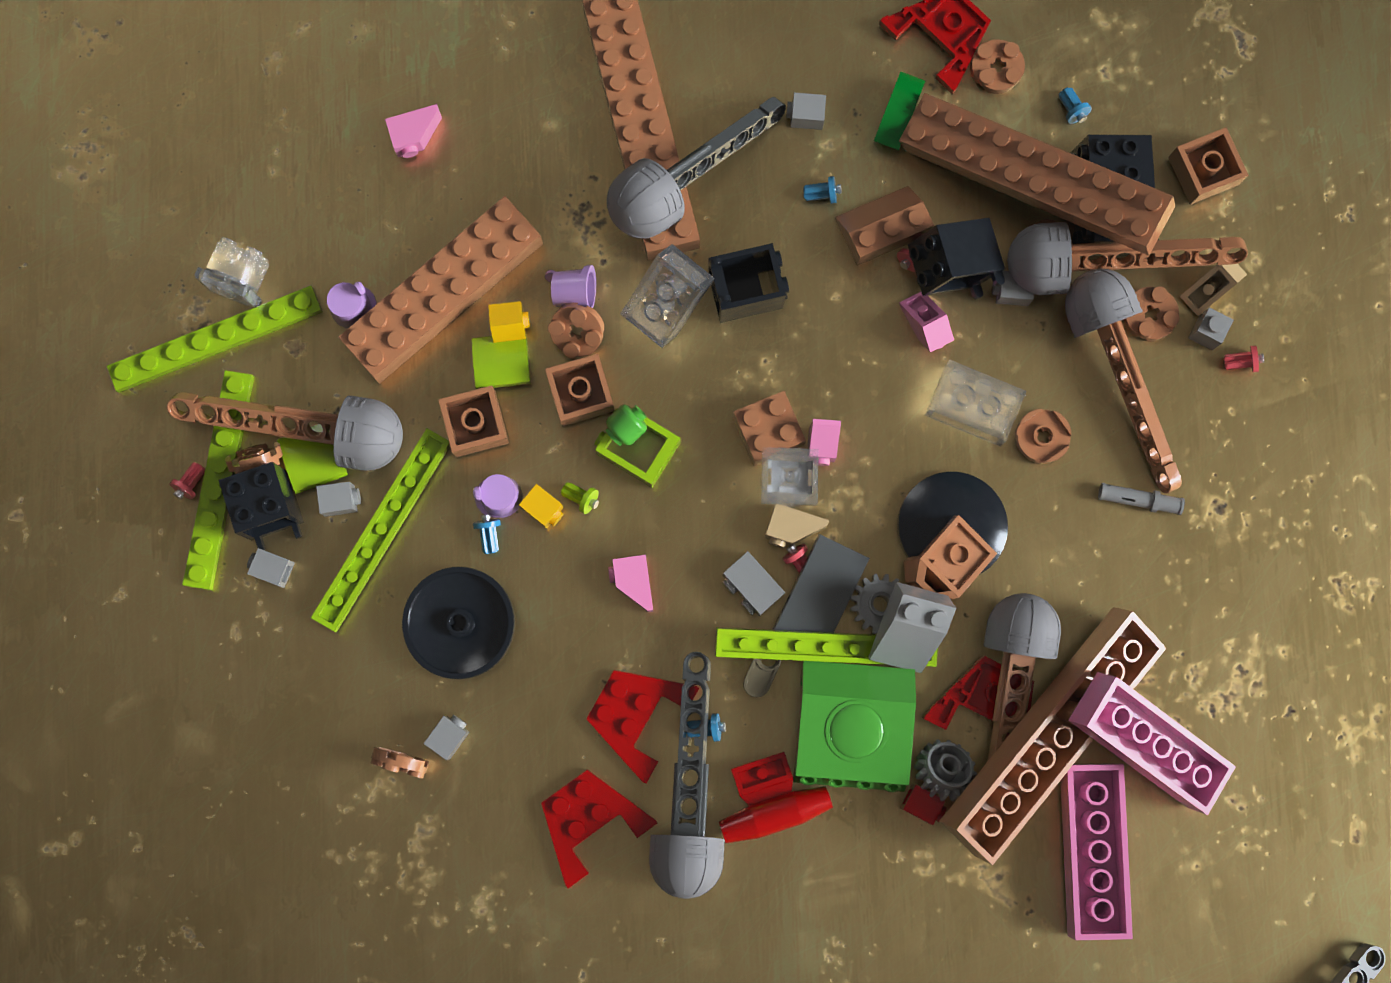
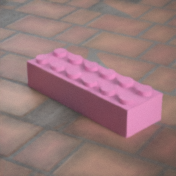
(1152, 743)
(1096, 852)

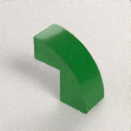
(899, 110)

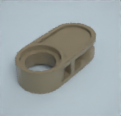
(760, 677)

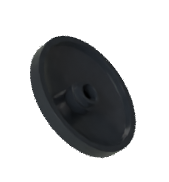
(942, 497)
(458, 623)

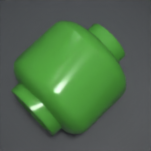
(626, 425)

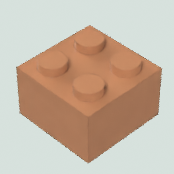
(1208, 166)
(580, 390)
(473, 421)
(768, 425)

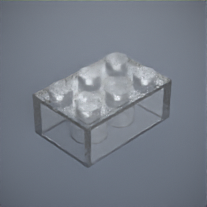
(667, 295)
(975, 403)

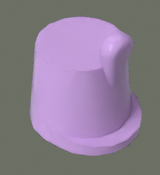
(573, 286)
(349, 302)
(498, 496)

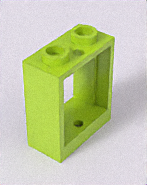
(657, 466)

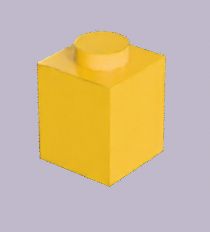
(508, 321)
(542, 507)

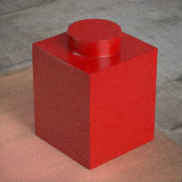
(922, 805)

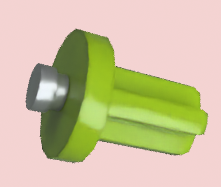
(585, 499)

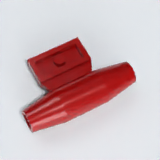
(771, 802)

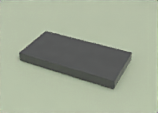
(822, 588)

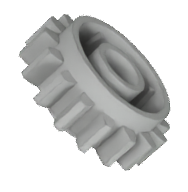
(864, 600)
(945, 769)

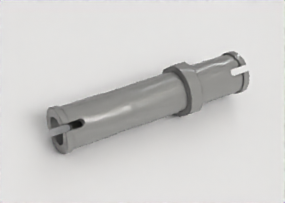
(1153, 501)

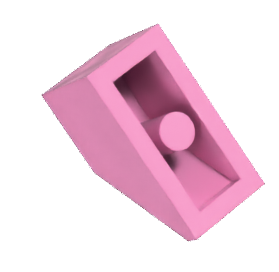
(413, 130)
(927, 321)
(825, 437)
(632, 579)

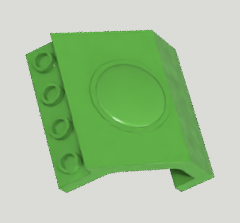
(856, 726)

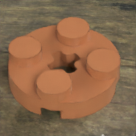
(1003, 52)
(579, 316)
(1166, 319)
(1039, 451)
(254, 457)
(399, 761)

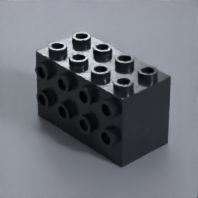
(1122, 154)

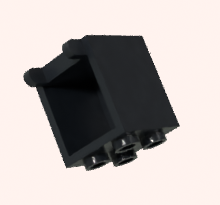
(957, 257)
(738, 286)
(261, 502)

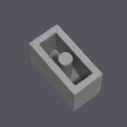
(752, 584)

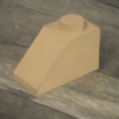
(1212, 287)
(791, 526)

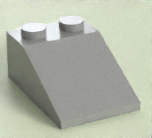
(912, 627)

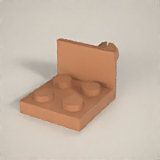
(949, 560)

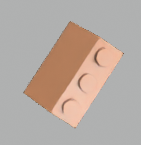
(884, 224)

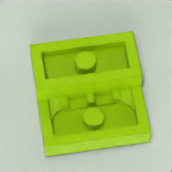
(500, 362)
(309, 462)

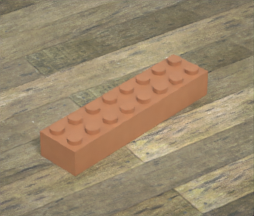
(441, 289)

